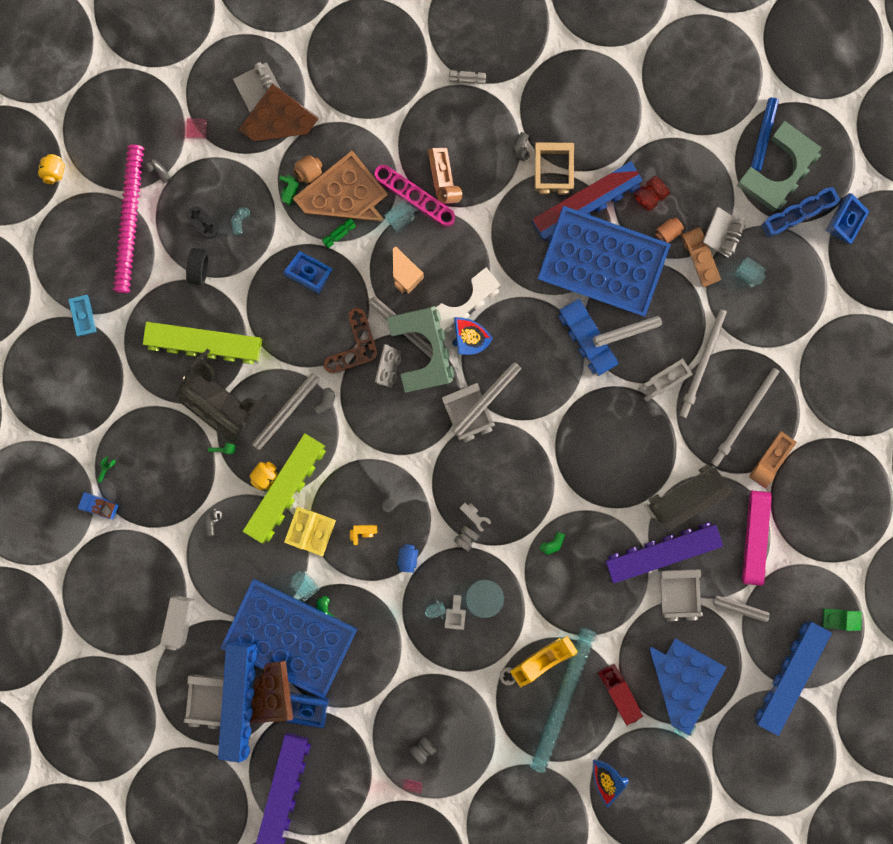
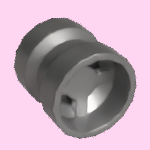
(466, 538)

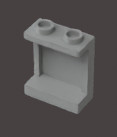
(460, 403)
(680, 594)
(204, 701)

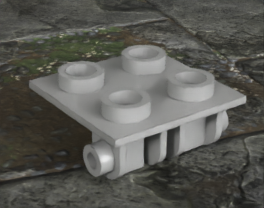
(255, 83)
(723, 232)
(388, 366)

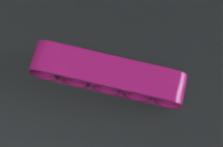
(408, 189)
(756, 538)

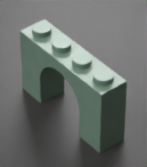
(802, 152)
(427, 323)

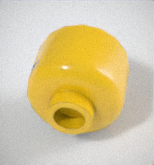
(51, 169)
(263, 475)

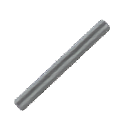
(414, 337)
(486, 399)
(285, 411)

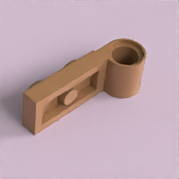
(442, 177)
(701, 257)
(772, 459)

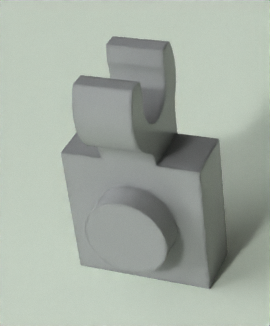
(471, 512)
(455, 616)

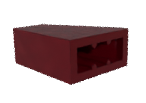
(620, 694)

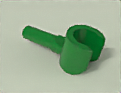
(228, 449)
(105, 466)

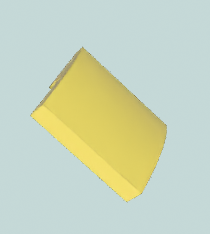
(310, 531)

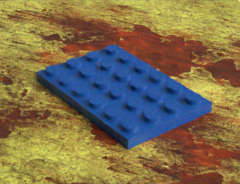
(603, 261)
(292, 633)

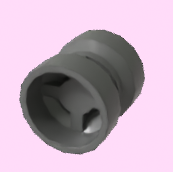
(423, 750)

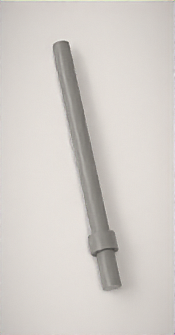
(690, 398)
(724, 448)

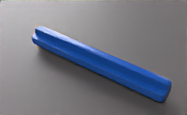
(764, 134)

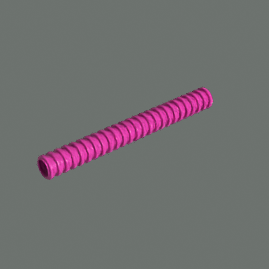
(128, 218)

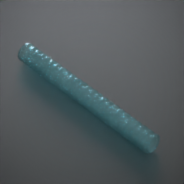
(562, 702)

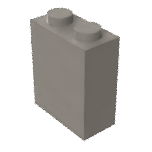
(177, 622)

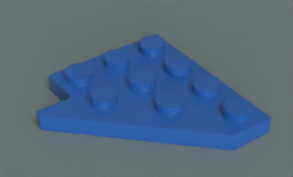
(685, 682)

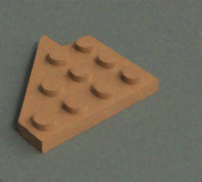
(343, 192)

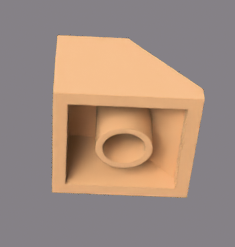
(405, 273)

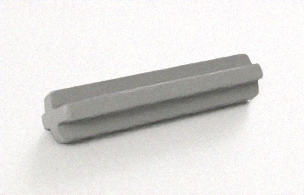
(741, 608)

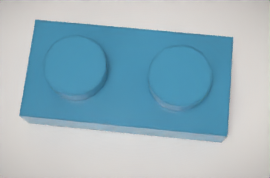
(82, 315)

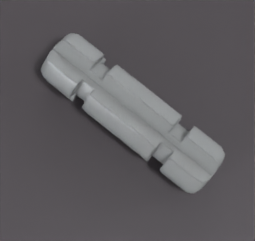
(467, 77)

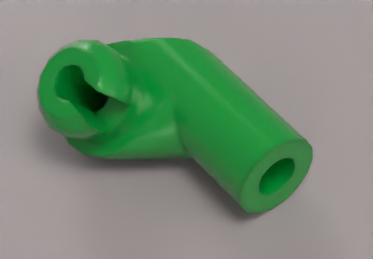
(554, 546)
(322, 604)

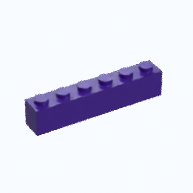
(664, 553)
(282, 790)

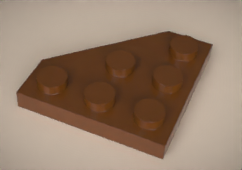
(277, 117)
(272, 695)

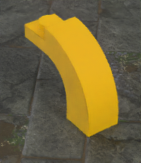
(543, 660)

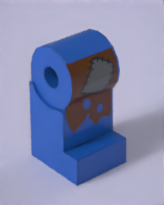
(98, 505)

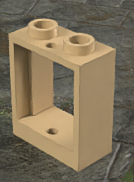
(554, 148)

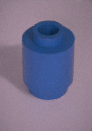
(407, 558)

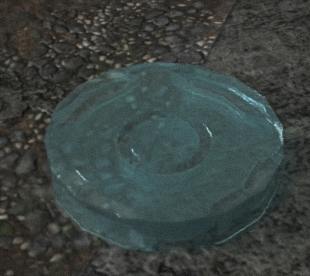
(484, 598)

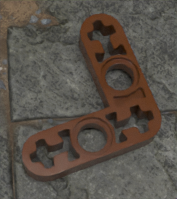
(358, 352)

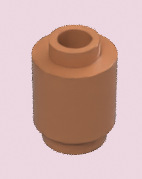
(669, 230)

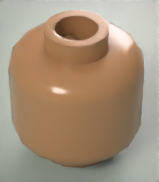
(307, 169)

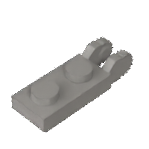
(667, 379)

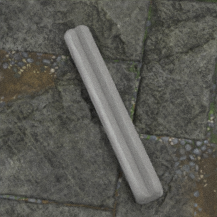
(627, 331)

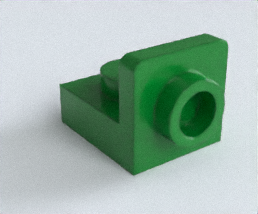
(290, 191)

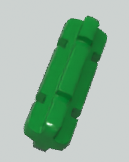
(338, 233)

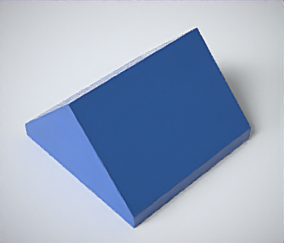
(847, 219)
(308, 272)
(308, 710)

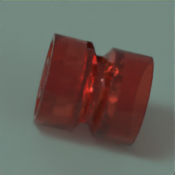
(652, 193)

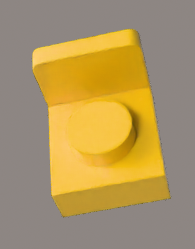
(365, 530)

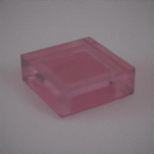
(196, 128)
(412, 786)

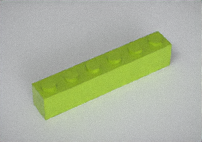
(198, 340)
(284, 488)

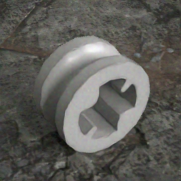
(507, 682)

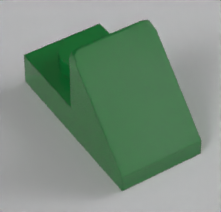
(842, 619)

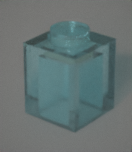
(400, 216)
(750, 272)
(304, 585)

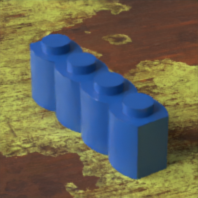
(803, 211)
(583, 331)

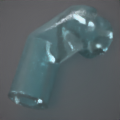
(237, 218)

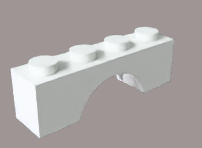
(483, 286)

